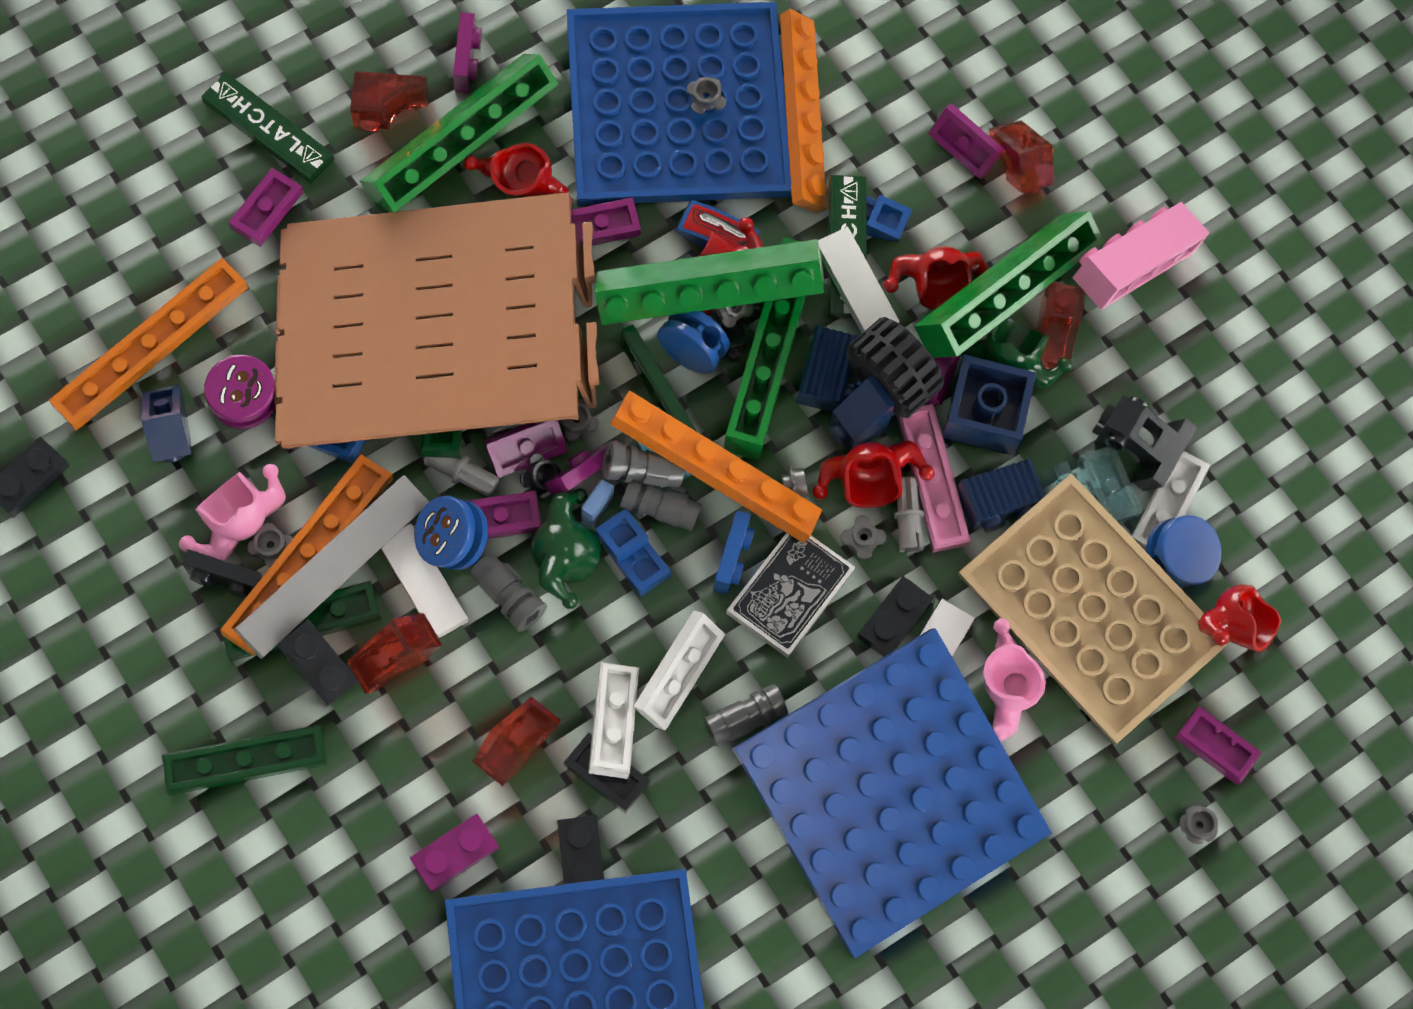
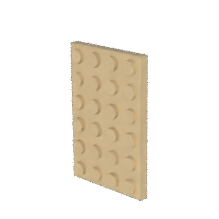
(1092, 608)

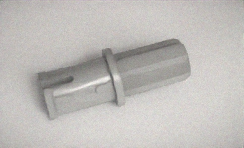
(465, 472)
(909, 517)

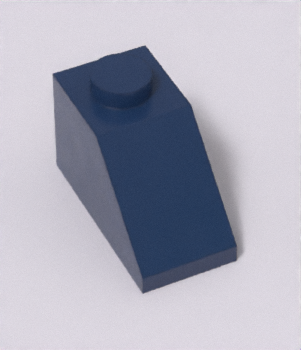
(861, 415)
(166, 424)

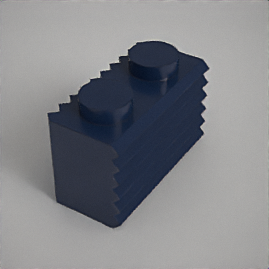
(826, 370)
(1000, 495)

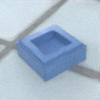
(597, 503)

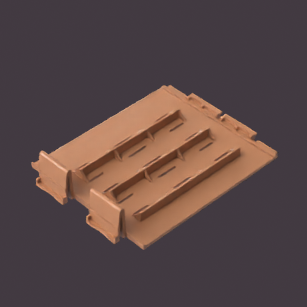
(390, 283)

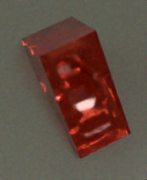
(382, 97)
(1025, 157)
(1060, 319)
(393, 650)
(515, 740)

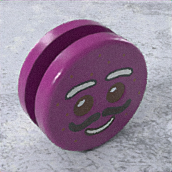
(240, 391)

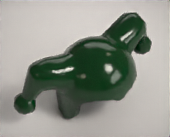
(1020, 348)
(564, 547)

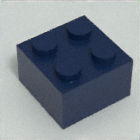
(989, 405)

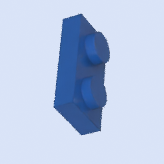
(738, 539)

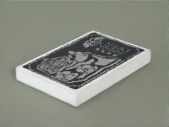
(790, 592)

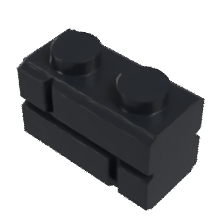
(317, 663)

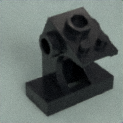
(1121, 431)

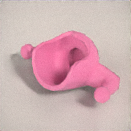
(236, 513)
(1011, 681)

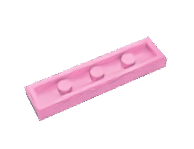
(938, 496)

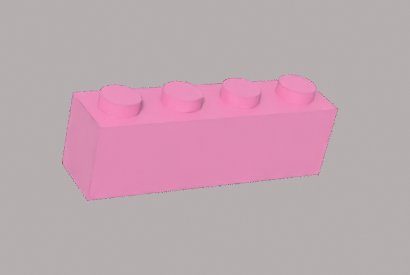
(1140, 254)

